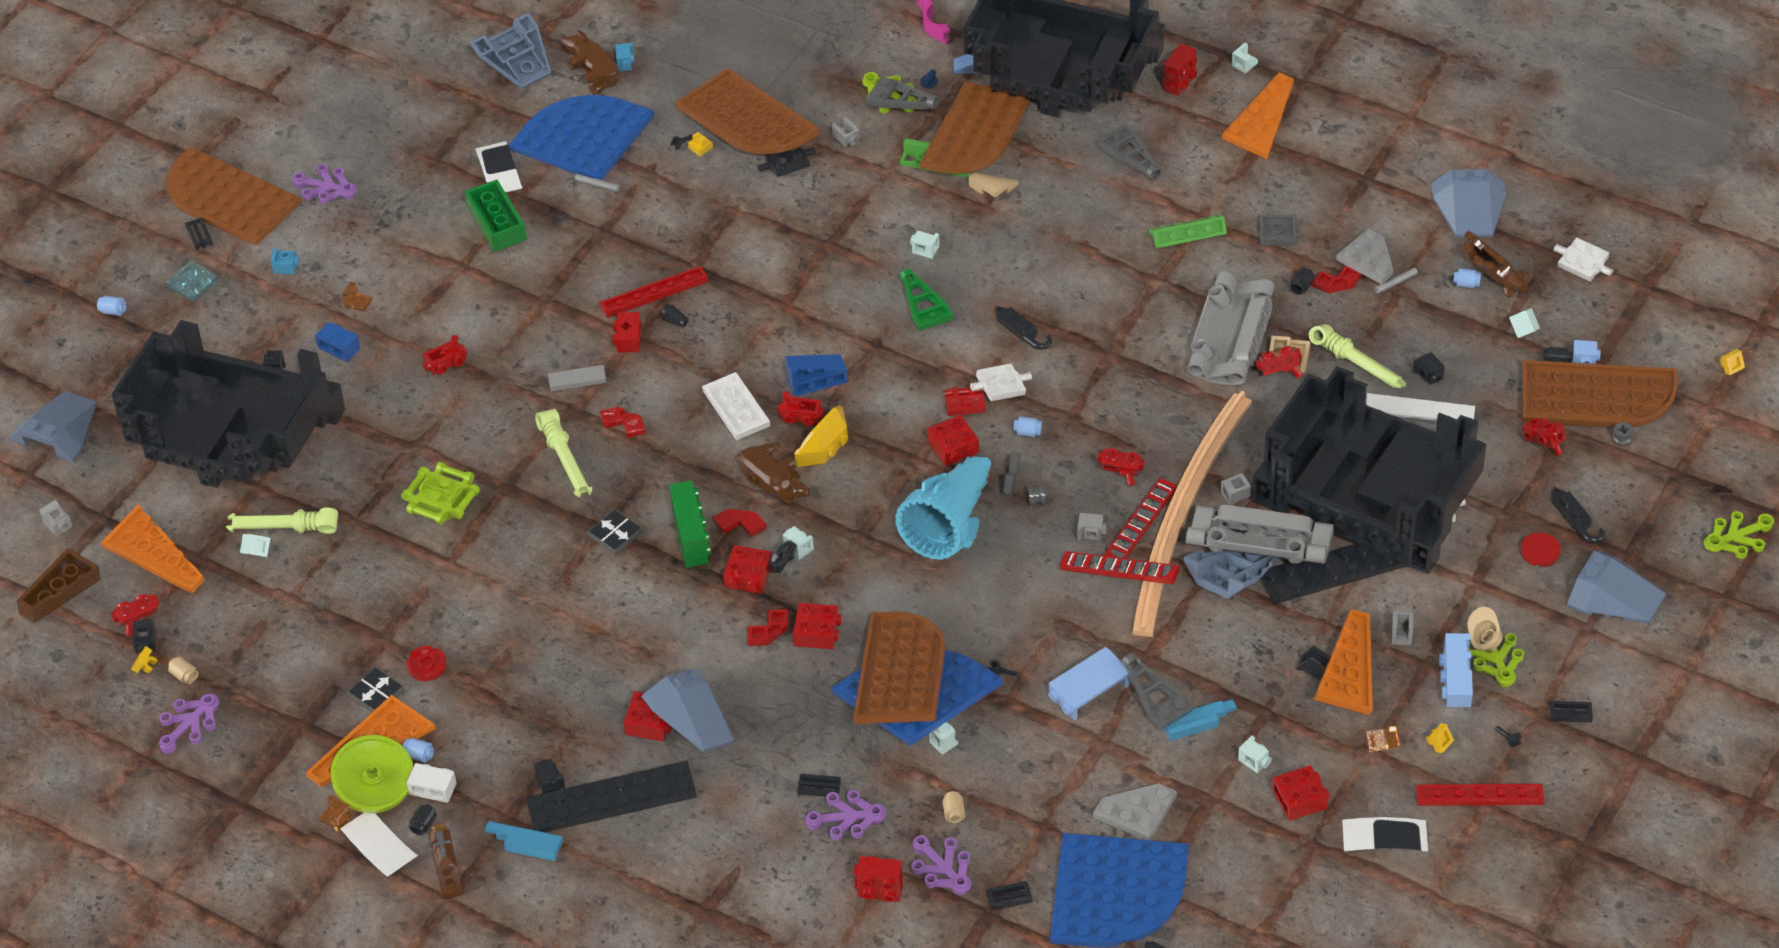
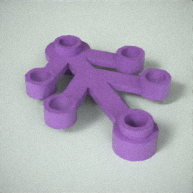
(346, 189)
(207, 704)
(847, 815)
(941, 866)

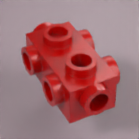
(444, 357)
(1285, 359)
(800, 410)
(1544, 433)
(1125, 464)
(127, 612)

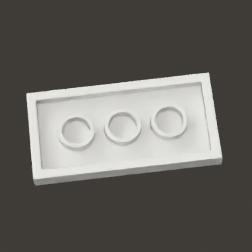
(736, 406)

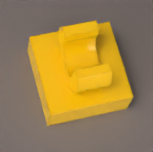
(700, 144)
(1732, 362)
(143, 660)
(1440, 738)

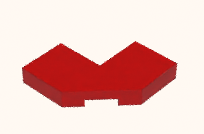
(1328, 283)
(618, 416)
(748, 520)
(764, 635)

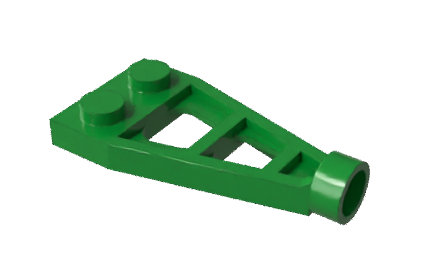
(928, 317)

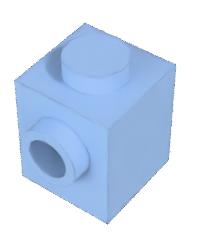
(1585, 352)

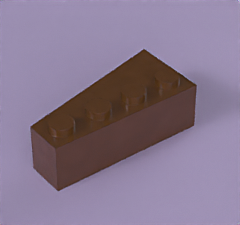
(57, 585)

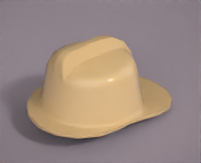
(1484, 629)

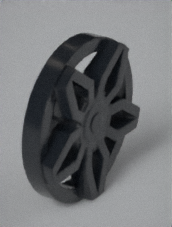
(782, 556)

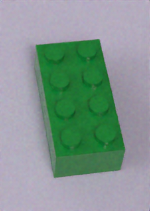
(495, 215)
(690, 523)

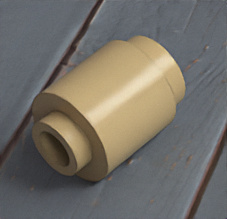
(183, 670)
(953, 807)

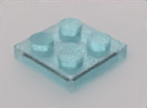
(192, 281)

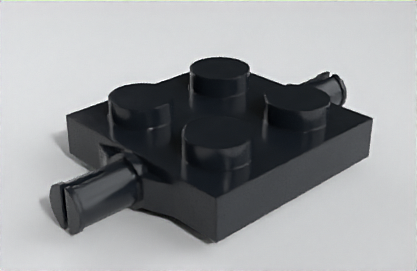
(787, 161)

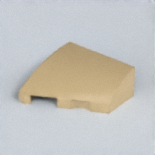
(991, 184)
(1278, 342)

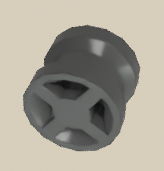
(1622, 434)
(1036, 495)

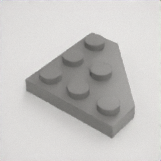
(1368, 256)
(1136, 810)

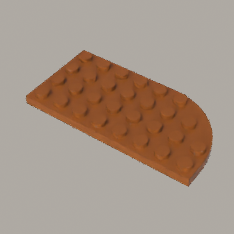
(746, 115)
(975, 129)
(227, 196)
(1596, 393)
(900, 670)

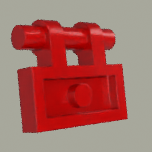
(964, 401)

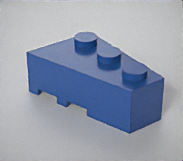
(815, 372)

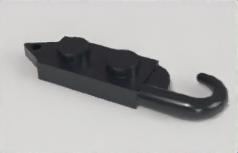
(1020, 327)
(1575, 514)

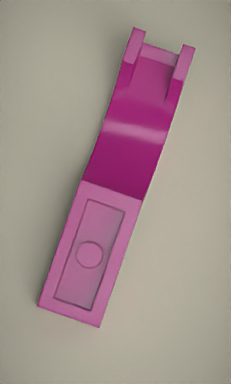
(933, 29)

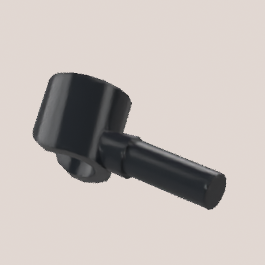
(677, 141)
(997, 669)
(1513, 740)

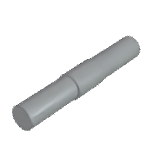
(597, 183)
(1396, 280)

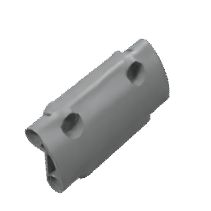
(1230, 329)
(1297, 539)

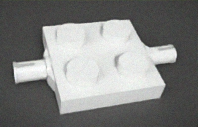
(1583, 259)
(1001, 382)

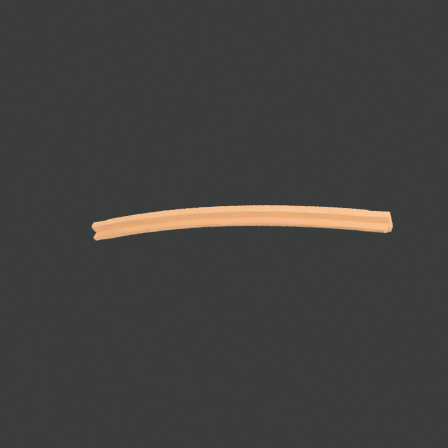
(1181, 505)

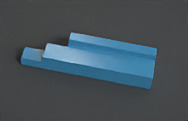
(1199, 719)
(527, 841)

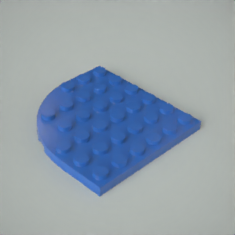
(582, 133)
(961, 686)
(1115, 889)

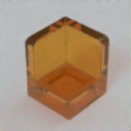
(354, 299)
(1382, 739)
(337, 814)

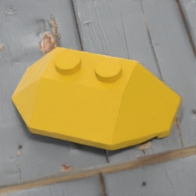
(823, 439)

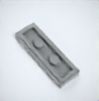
(577, 378)

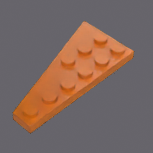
(1260, 120)
(150, 548)
(1349, 670)
(390, 720)

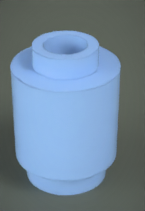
(1467, 278)
(111, 305)
(1028, 426)
(418, 749)

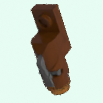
(445, 862)

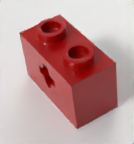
(627, 332)

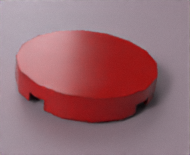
(1540, 549)
(426, 663)

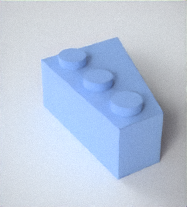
(1456, 670)

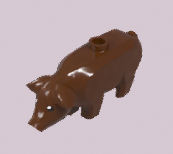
(595, 60)
(1493, 265)
(770, 474)

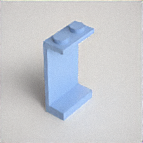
(1087, 681)

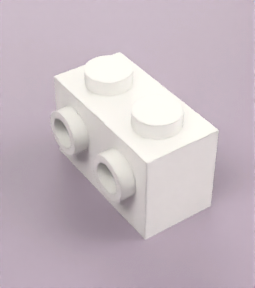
(431, 782)

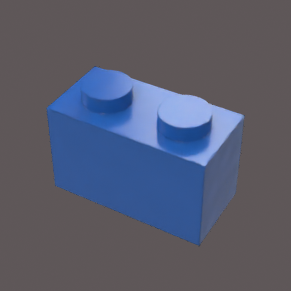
(337, 341)

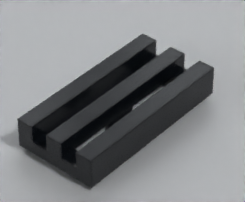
(203, 243)
(1571, 713)
(819, 782)
(1009, 899)

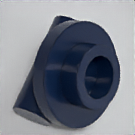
(930, 79)

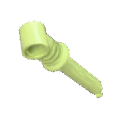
(1344, 348)
(557, 439)
(324, 521)

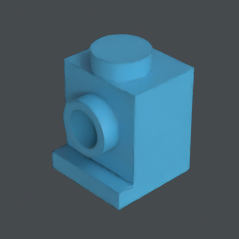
(624, 56)
(284, 262)

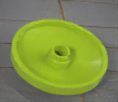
(371, 773)

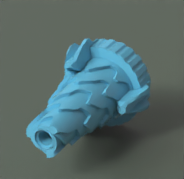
(936, 516)

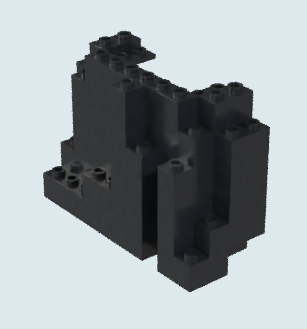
(1062, 50)
(196, 402)
(1368, 469)

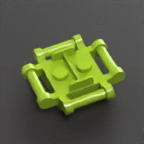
(439, 495)

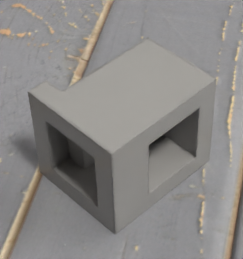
(1236, 488)

